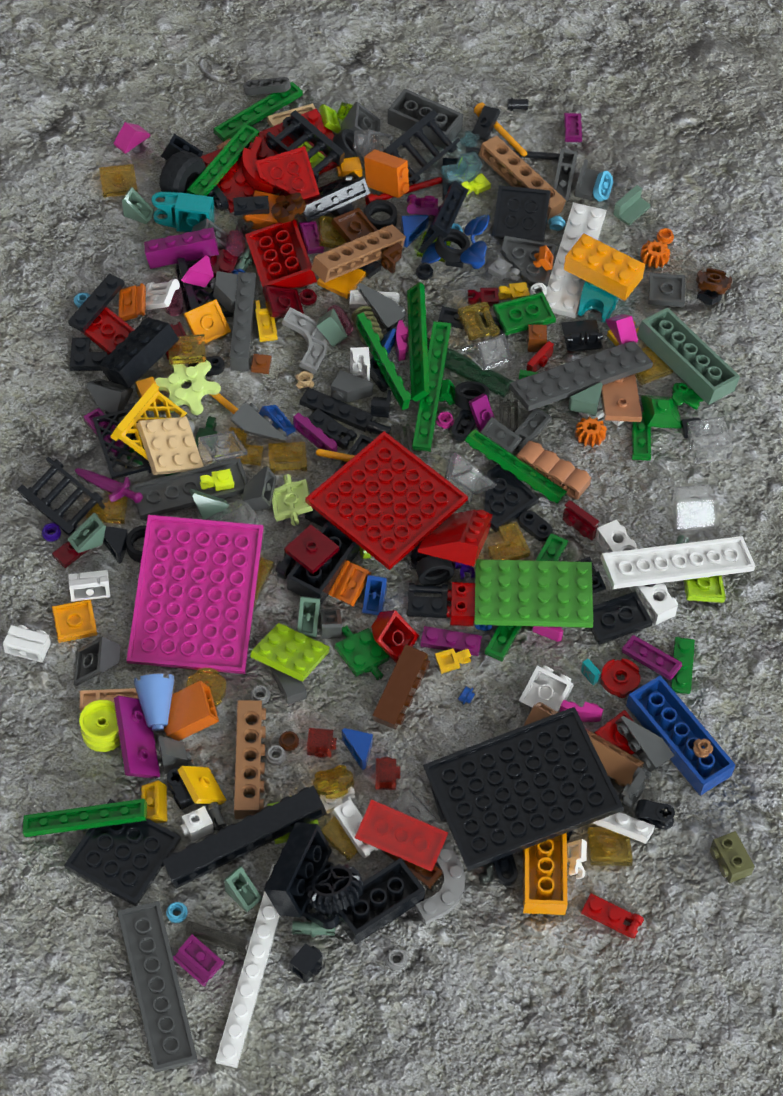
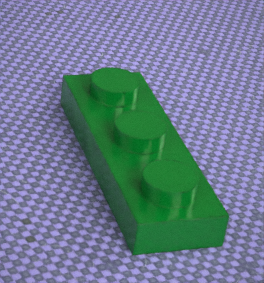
(684, 653)

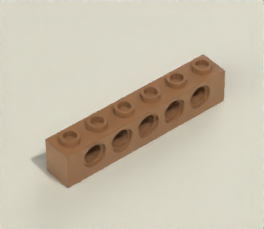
(518, 172)
(356, 253)
(249, 712)

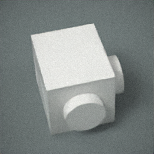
(197, 824)

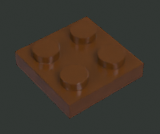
(353, 225)

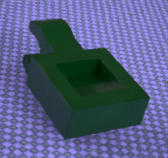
(208, 430)

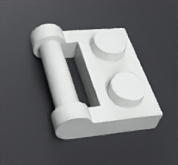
(160, 294)

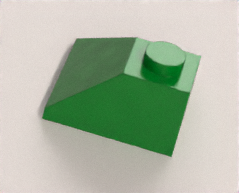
(661, 412)

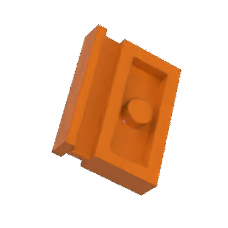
(132, 302)
(349, 583)

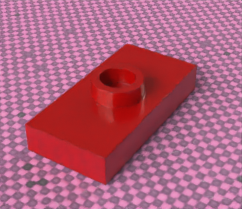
(540, 358)

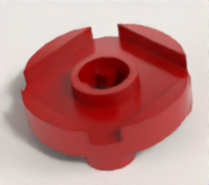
(617, 687)

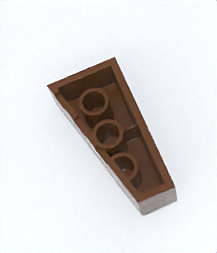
(401, 687)

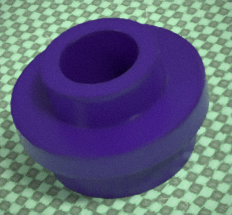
(49, 528)

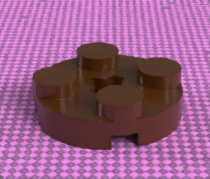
(287, 207)
(713, 280)

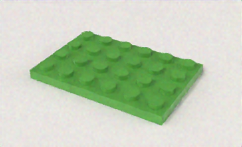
(533, 593)

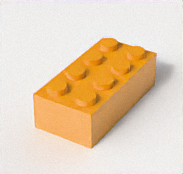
(604, 267)
(545, 877)

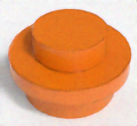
(665, 235)

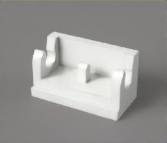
(360, 362)

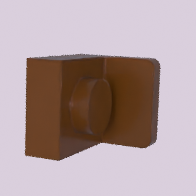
(390, 257)

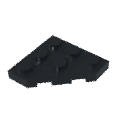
(507, 498)

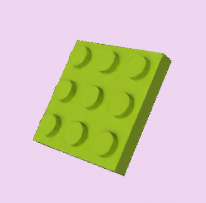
(290, 652)

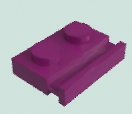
(198, 960)

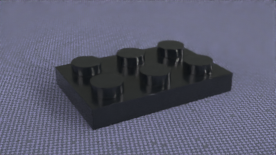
(619, 618)

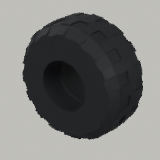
(181, 172)

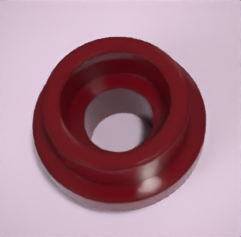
(308, 297)

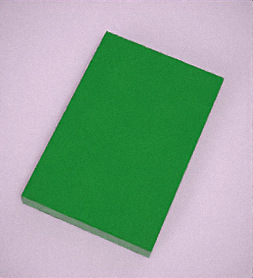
(524, 311)

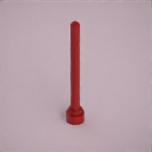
(372, 197)

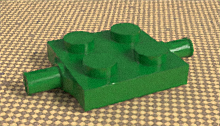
(361, 652)

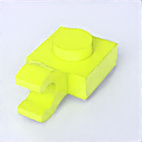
(478, 185)
(219, 479)

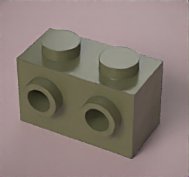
(731, 857)

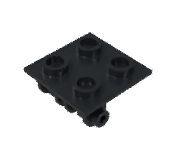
(582, 335)

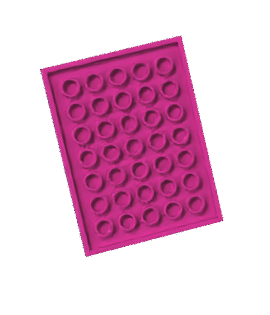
(195, 594)

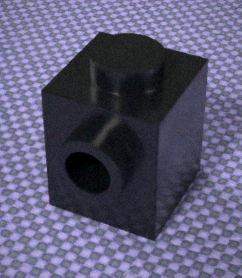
(306, 962)

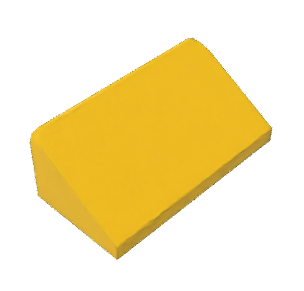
(156, 798)

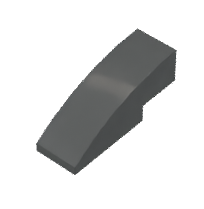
(290, 687)

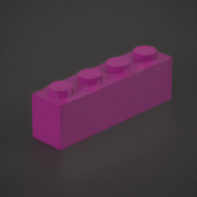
(188, 246)

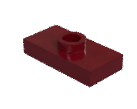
(66, 554)

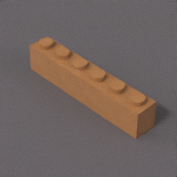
(616, 761)

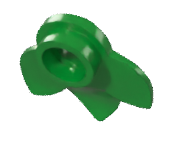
(683, 394)

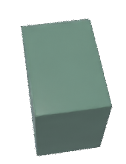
(136, 207)
(332, 327)
(586, 400)
(208, 504)
(88, 535)
(309, 616)
(242, 889)

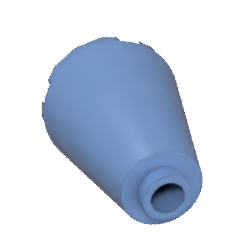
(155, 699)

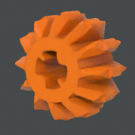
(655, 254)
(590, 431)

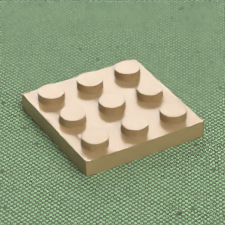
(169, 445)

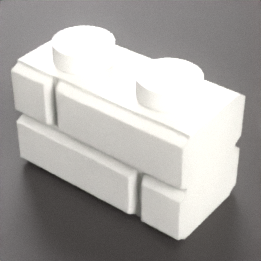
(89, 585)
(27, 643)

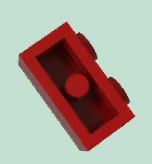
(462, 604)

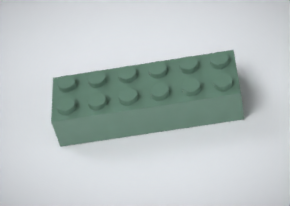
(688, 356)

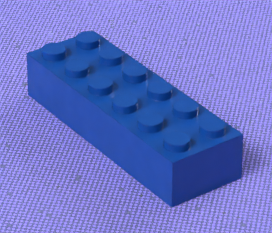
(668, 717)

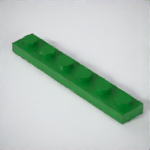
(257, 112)
(223, 161)
(381, 358)
(516, 466)
(85, 817)

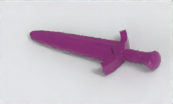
(112, 486)

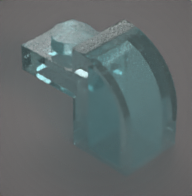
(465, 169)

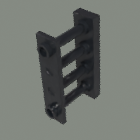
(416, 130)
(309, 133)
(44, 504)

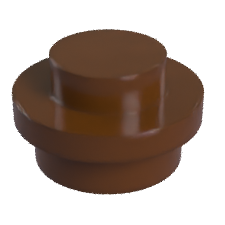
(289, 741)

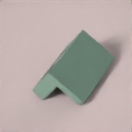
(631, 206)

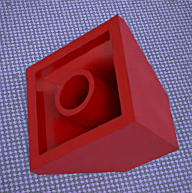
(393, 633)

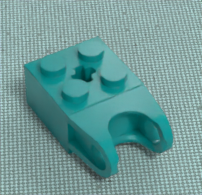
(183, 210)
(597, 299)

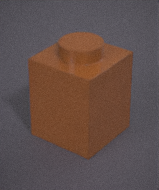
(536, 337)

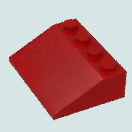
(281, 256)
(459, 537)

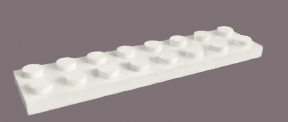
(563, 287)
(677, 562)

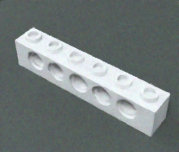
(657, 610)

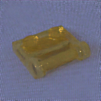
(473, 323)
(287, 453)

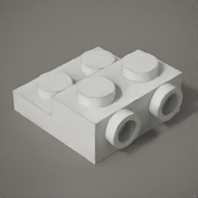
(546, 688)

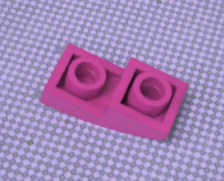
(401, 340)
(588, 713)

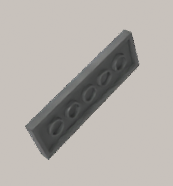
(173, 494)

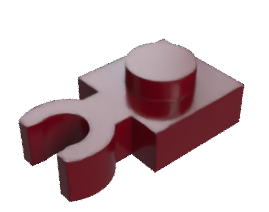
(487, 295)

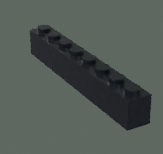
(243, 836)

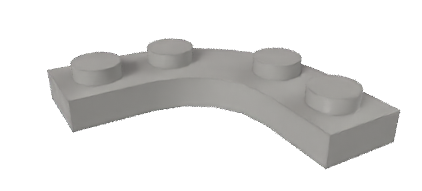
(315, 339)
(451, 890)

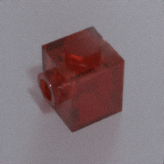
(321, 742)
(386, 773)

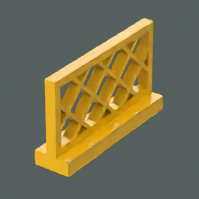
(140, 410)

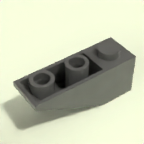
(253, 423)
(647, 745)

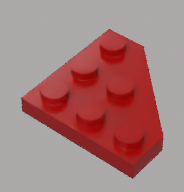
(290, 173)

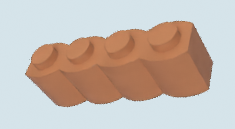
(555, 469)

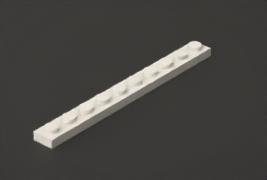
(248, 984)

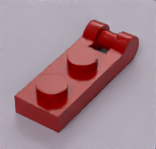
(612, 916)

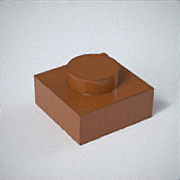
(261, 363)

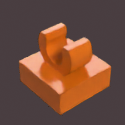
(544, 258)

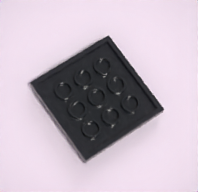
(123, 857)

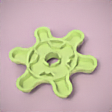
(192, 395)

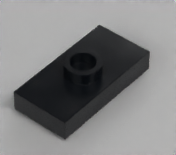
(486, 122)

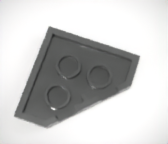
(521, 255)

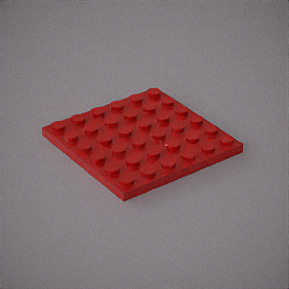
(386, 500)

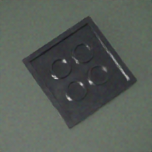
(521, 213)

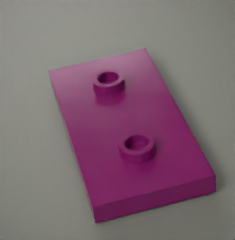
(136, 739)

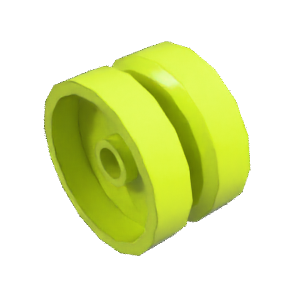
(100, 726)

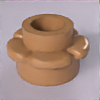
(700, 752)

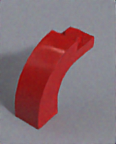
(250, 169)

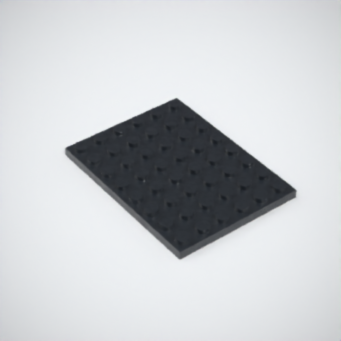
(522, 788)

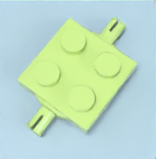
(289, 500)

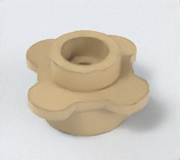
(304, 380)

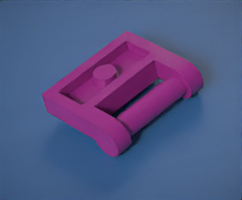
(422, 206)

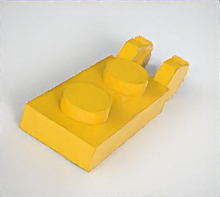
(265, 324)

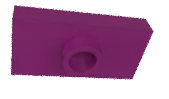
(572, 127)
(310, 237)
(481, 411)

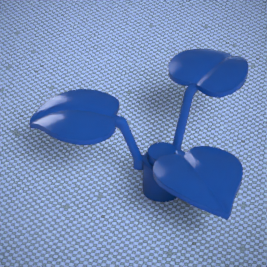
(475, 254)

